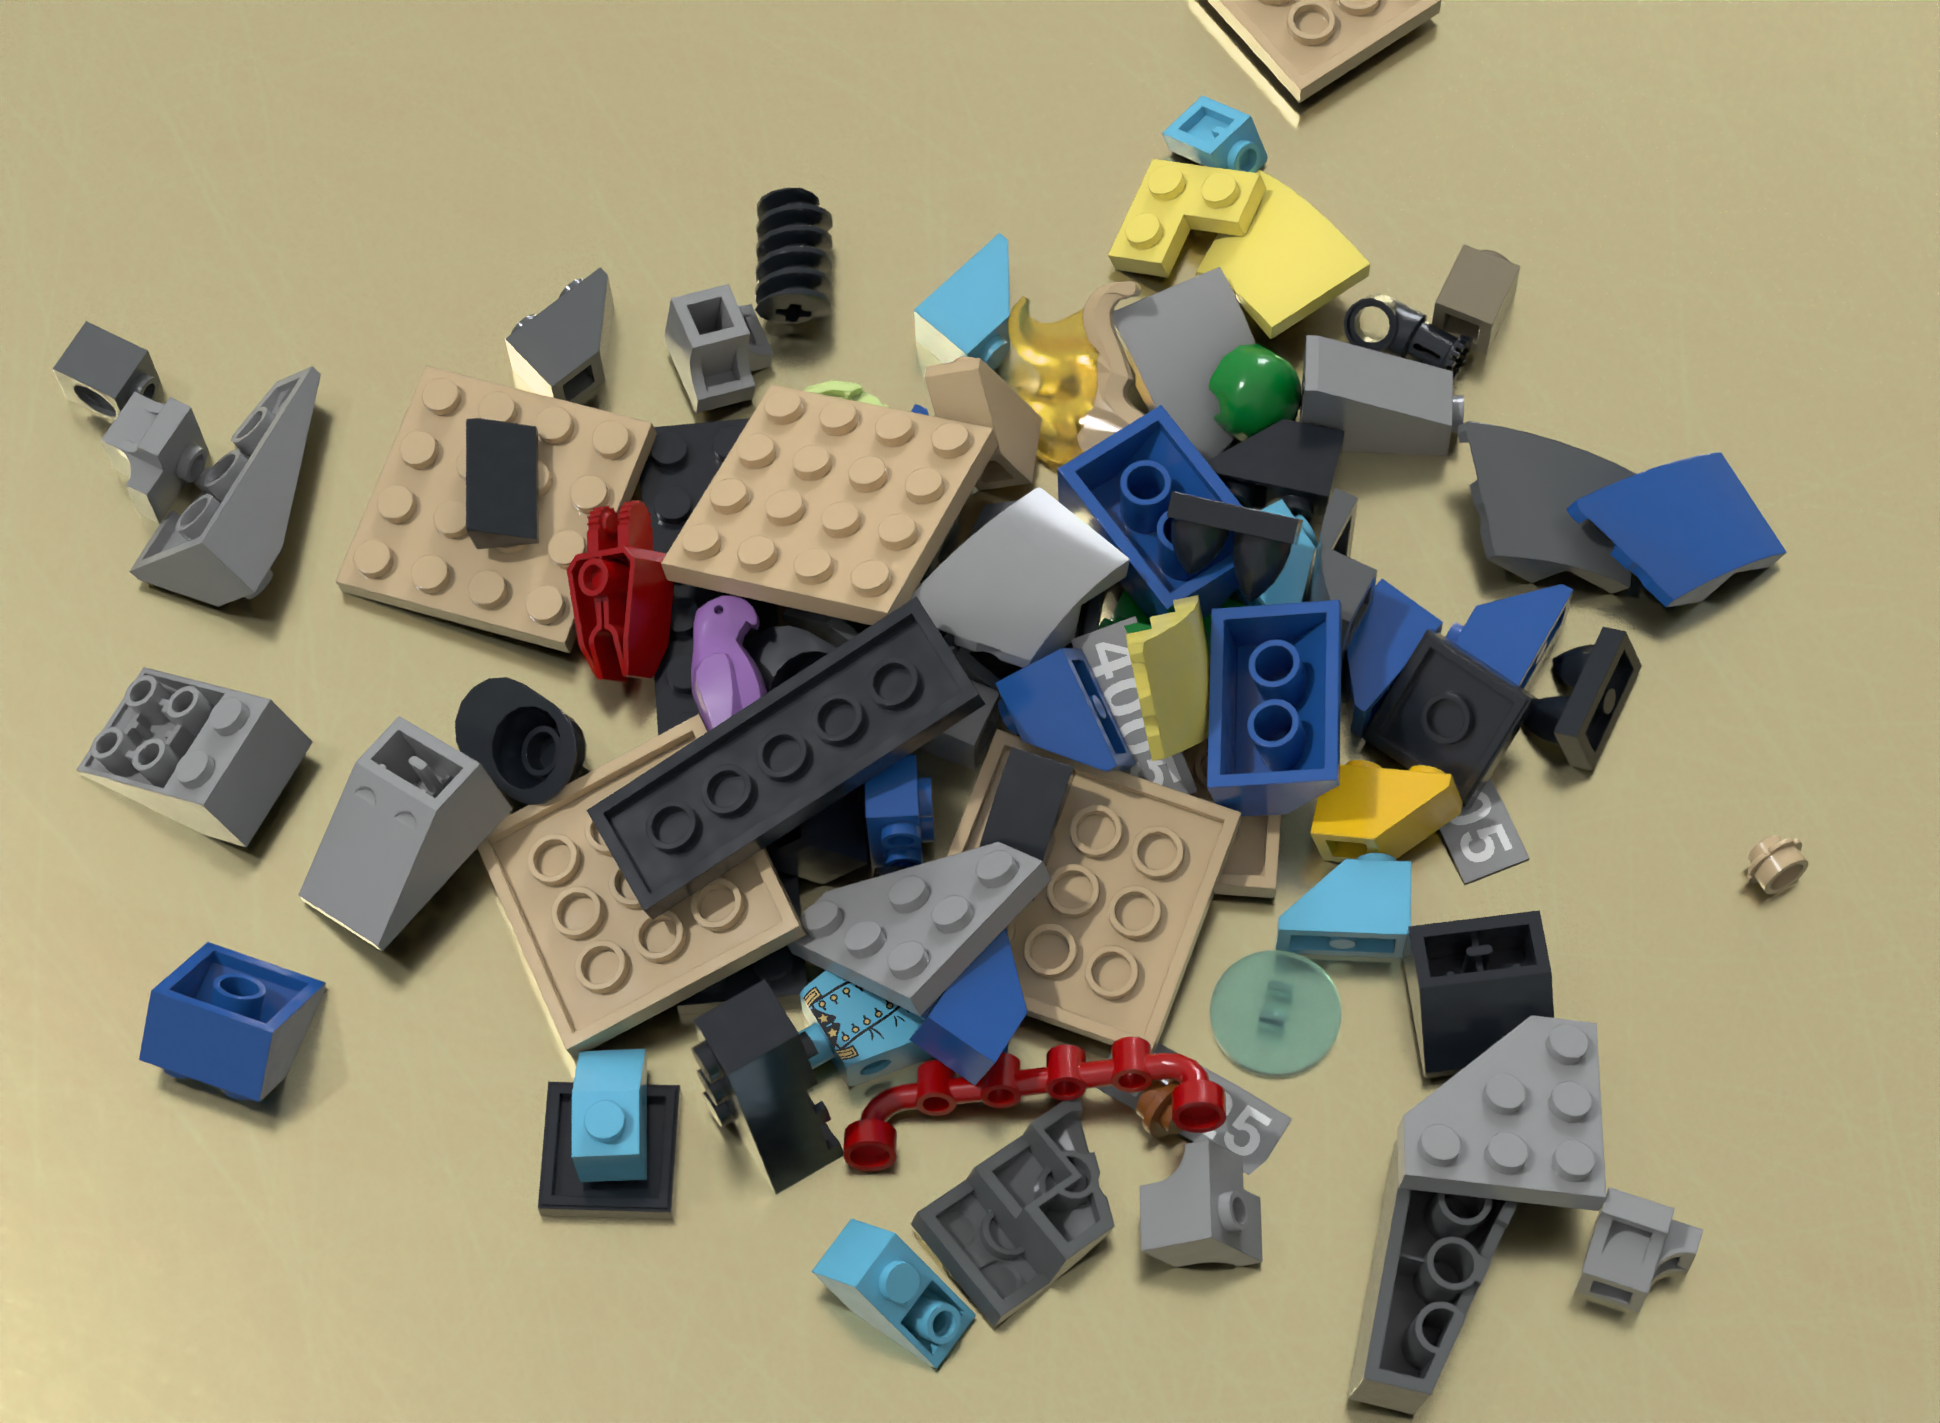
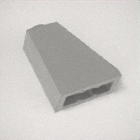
(1378, 399)

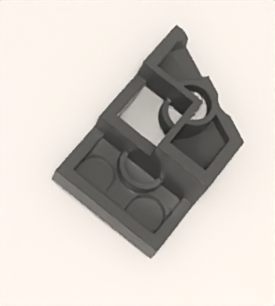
(1523, 503)
(1336, 574)
(1021, 1215)

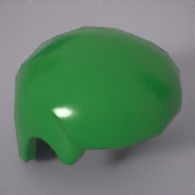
(1254, 391)

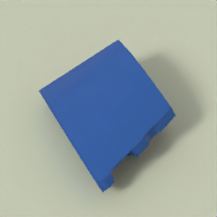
(1682, 527)

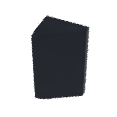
(501, 483)

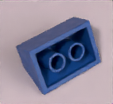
(1125, 496)
(1274, 705)

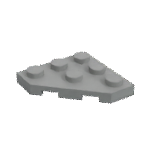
(919, 925)
(1514, 1122)

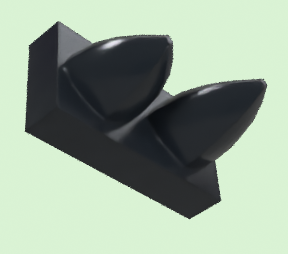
(1259, 545)
(1600, 683)

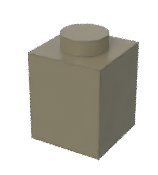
(1476, 296)

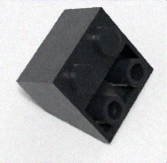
(1474, 984)

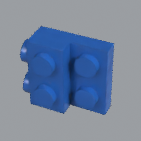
(899, 815)

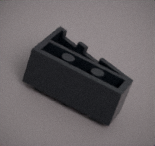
(760, 1084)

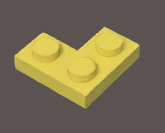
(1179, 199)

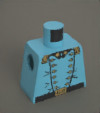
(856, 1030)

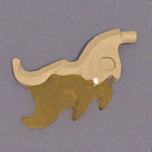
(1079, 370)

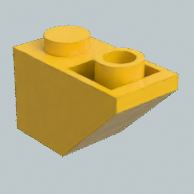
(1382, 810)

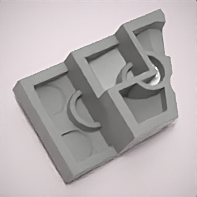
(1175, 348)
(1021, 581)

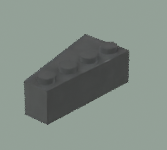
(1420, 1287)

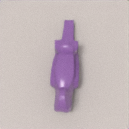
(722, 669)

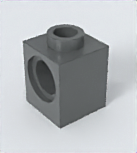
(105, 371)

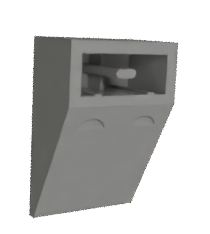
(197, 753)
(400, 832)

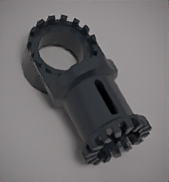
(1408, 335)

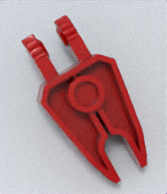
(621, 595)

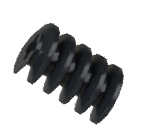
(793, 257)

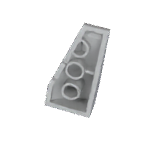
(241, 517)

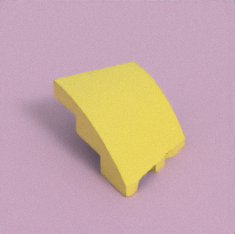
(1286, 261)
(1173, 678)

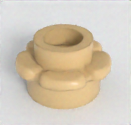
(1776, 863)

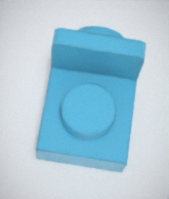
(1217, 137)

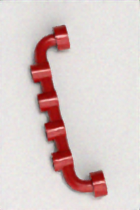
(1196, 1102)

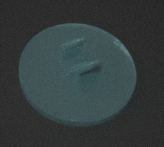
(1275, 1013)

